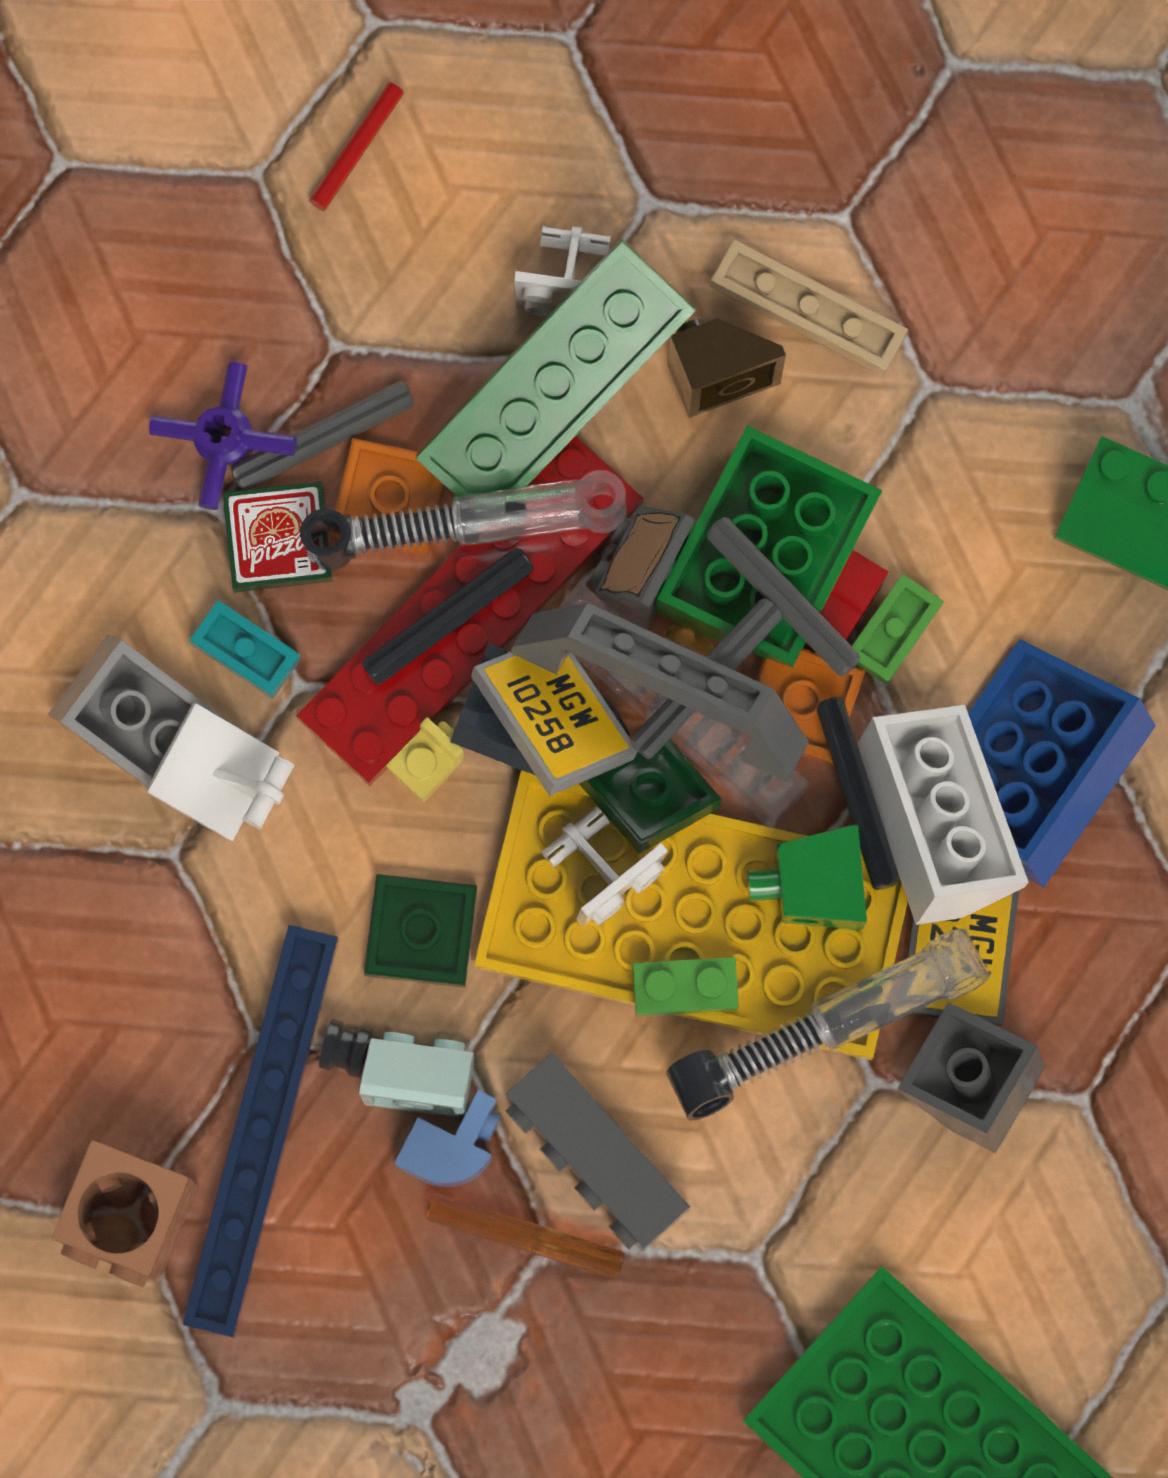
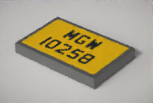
(993, 937)

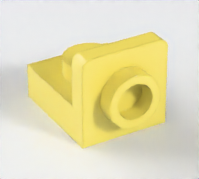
(427, 759)

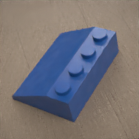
(1054, 750)

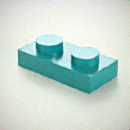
(245, 649)

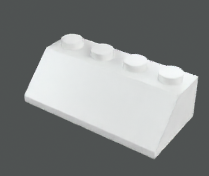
(940, 813)

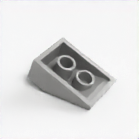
(125, 708)

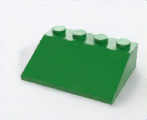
(796, 515)

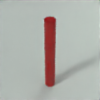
(356, 146)

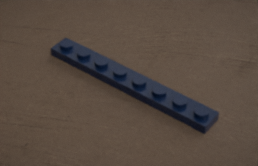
(261, 1132)

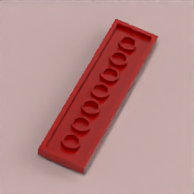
(374, 722)

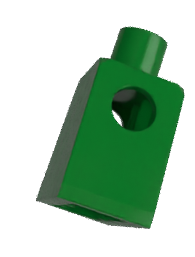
(816, 880)

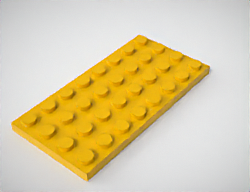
(686, 914)

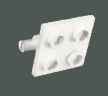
(544, 293)
(219, 774)
(610, 899)

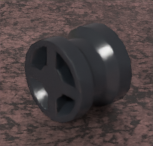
(345, 1048)

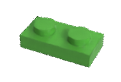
(895, 628)
(685, 986)

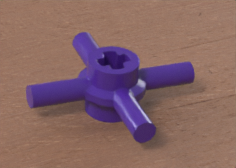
(231, 448)

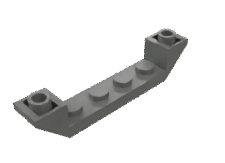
(671, 671)

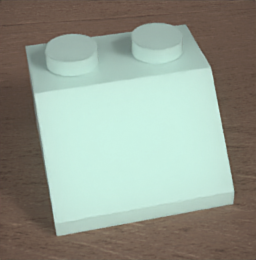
(417, 1076)

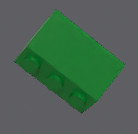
(1121, 512)

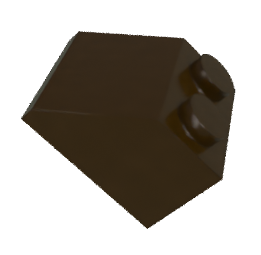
(721, 364)

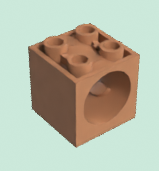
(105, 1171)

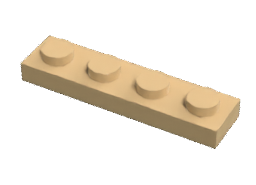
(808, 307)

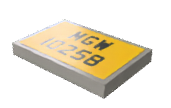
(554, 719)

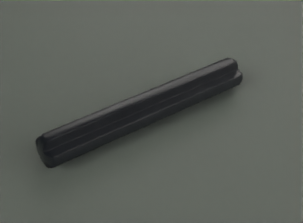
(447, 616)
(857, 793)

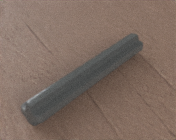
(325, 434)
(784, 595)
(729, 653)

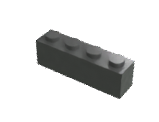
(596, 1152)

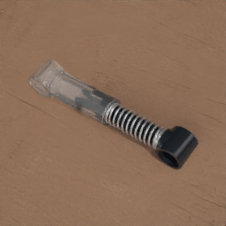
(471, 519)
(943, 969)

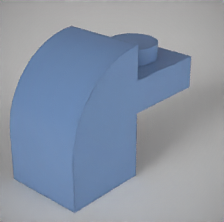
(450, 1159)

